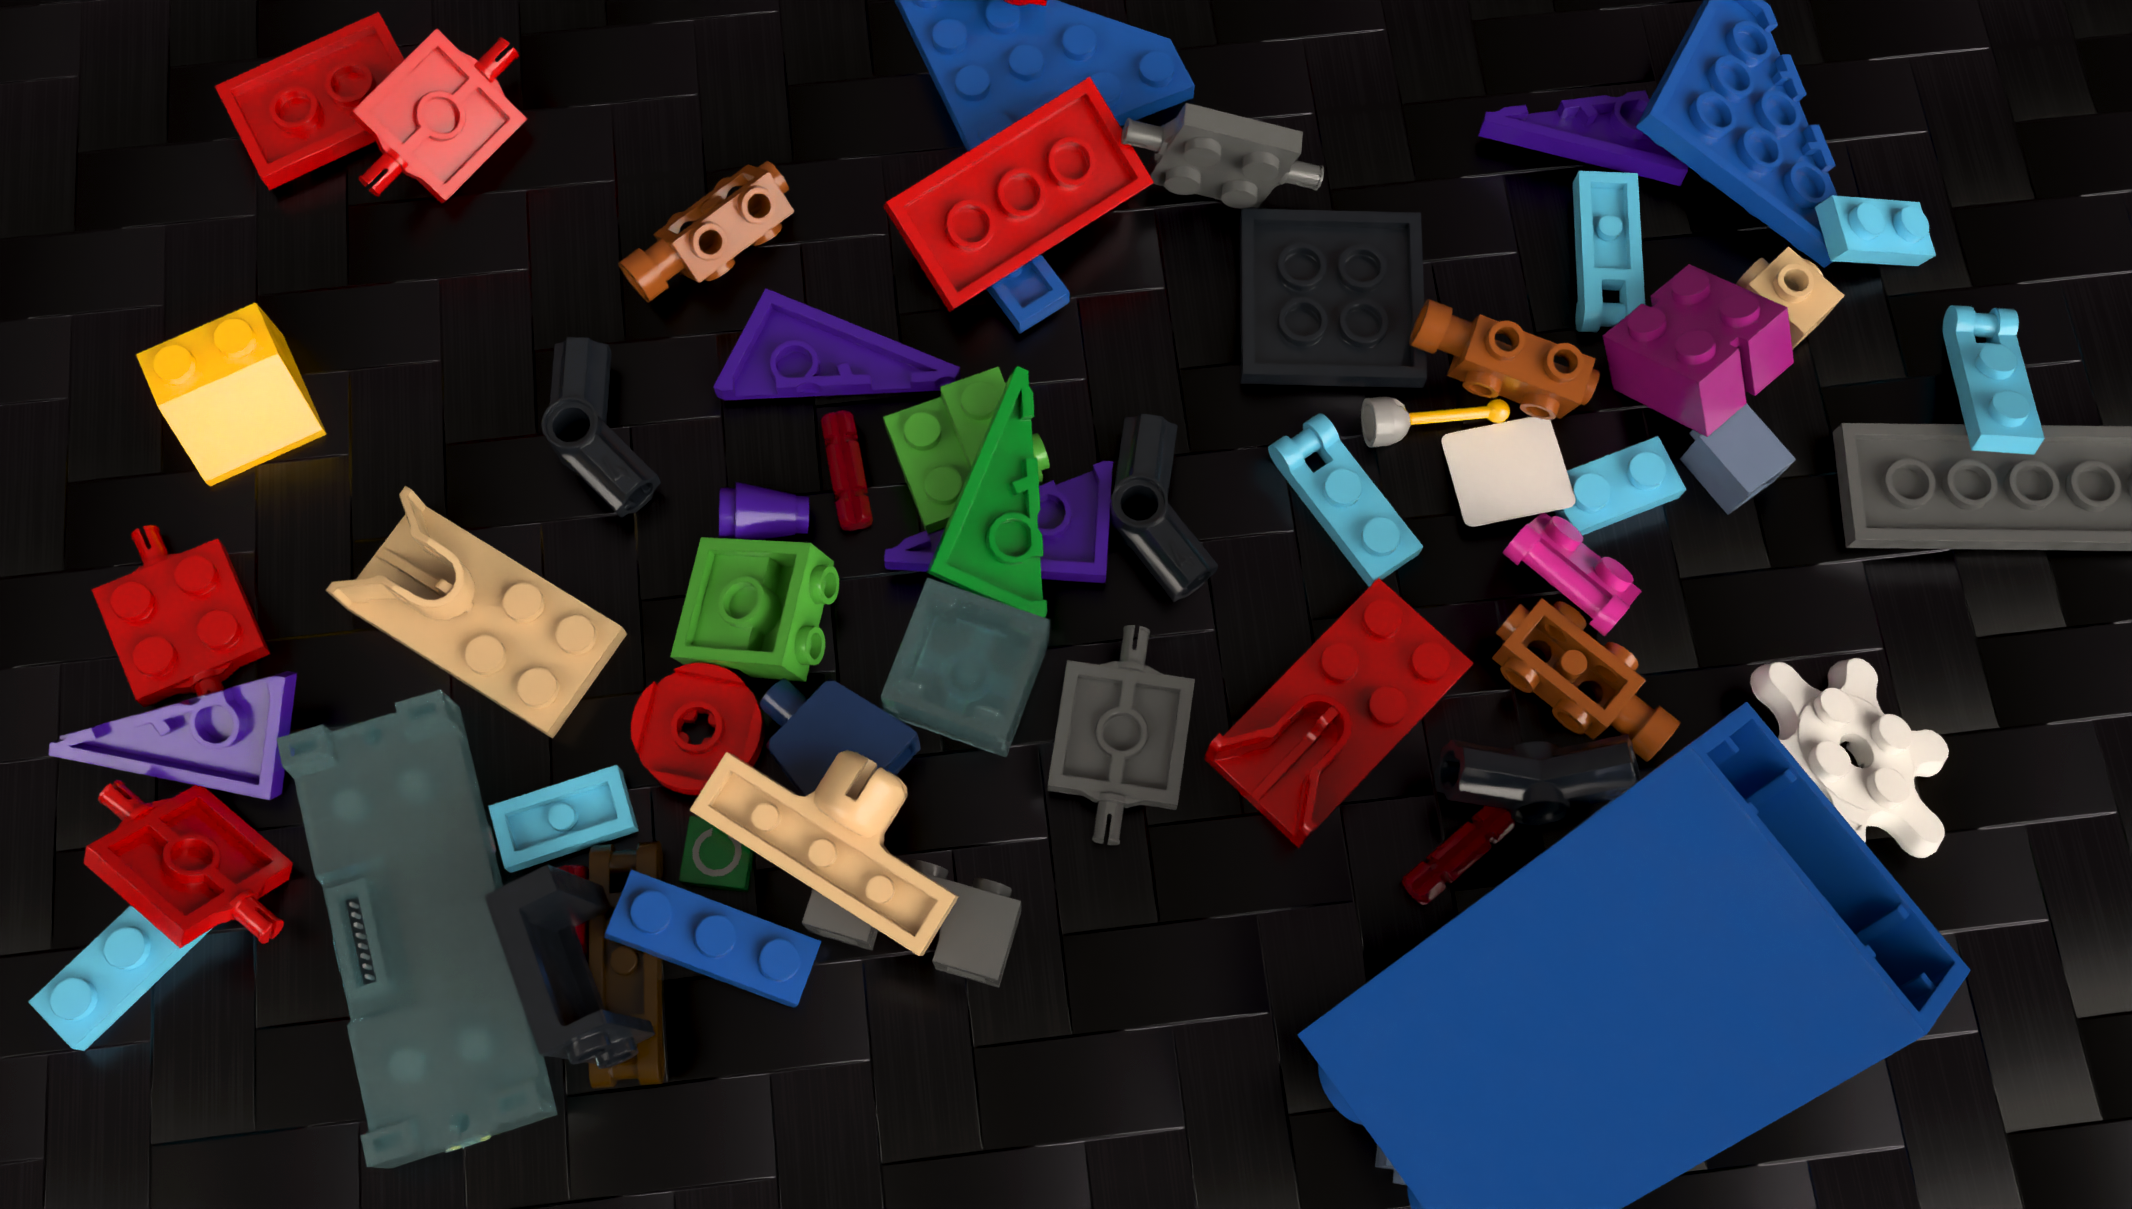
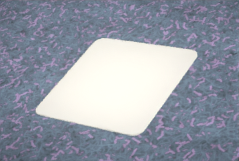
(1507, 471)

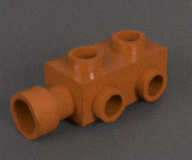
(718, 231)
(1498, 369)
(1580, 661)

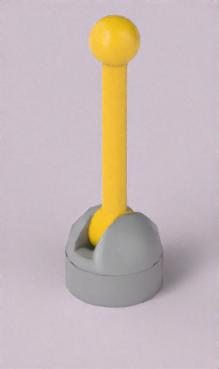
(1387, 420)

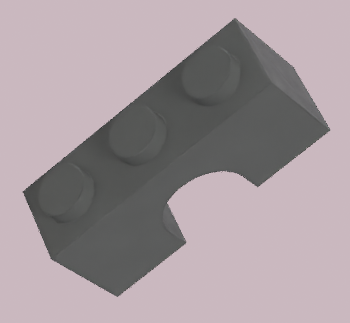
(971, 940)

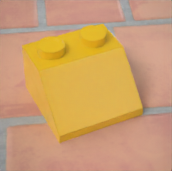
(232, 393)

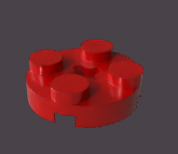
(679, 699)

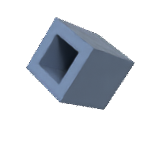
(1737, 459)

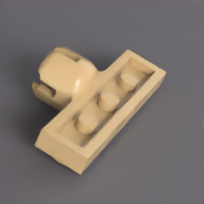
(832, 841)

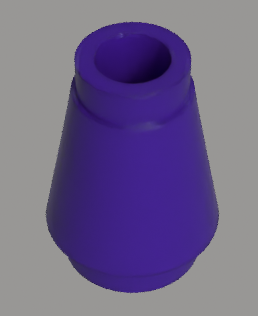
(761, 513)

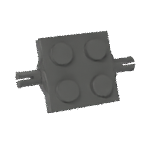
(1222, 156)
(1121, 735)

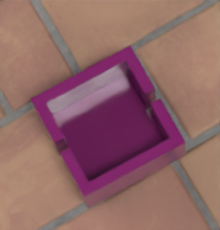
(1687, 345)

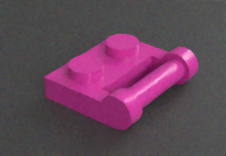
(1592, 583)

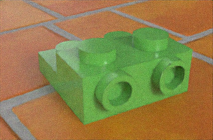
(941, 440)
(756, 607)

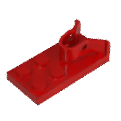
(1018, 194)
(1337, 712)

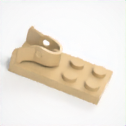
(482, 617)

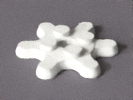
(1883, 744)

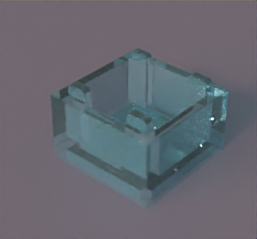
(966, 667)

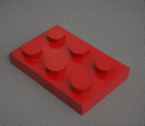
(300, 104)

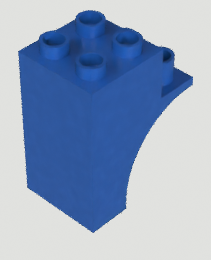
(1639, 991)

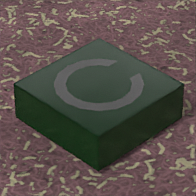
(714, 858)

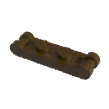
(625, 976)

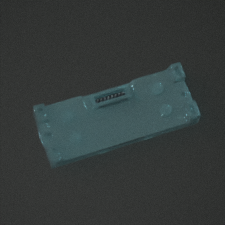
(422, 969)

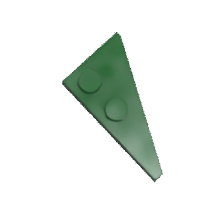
(993, 529)

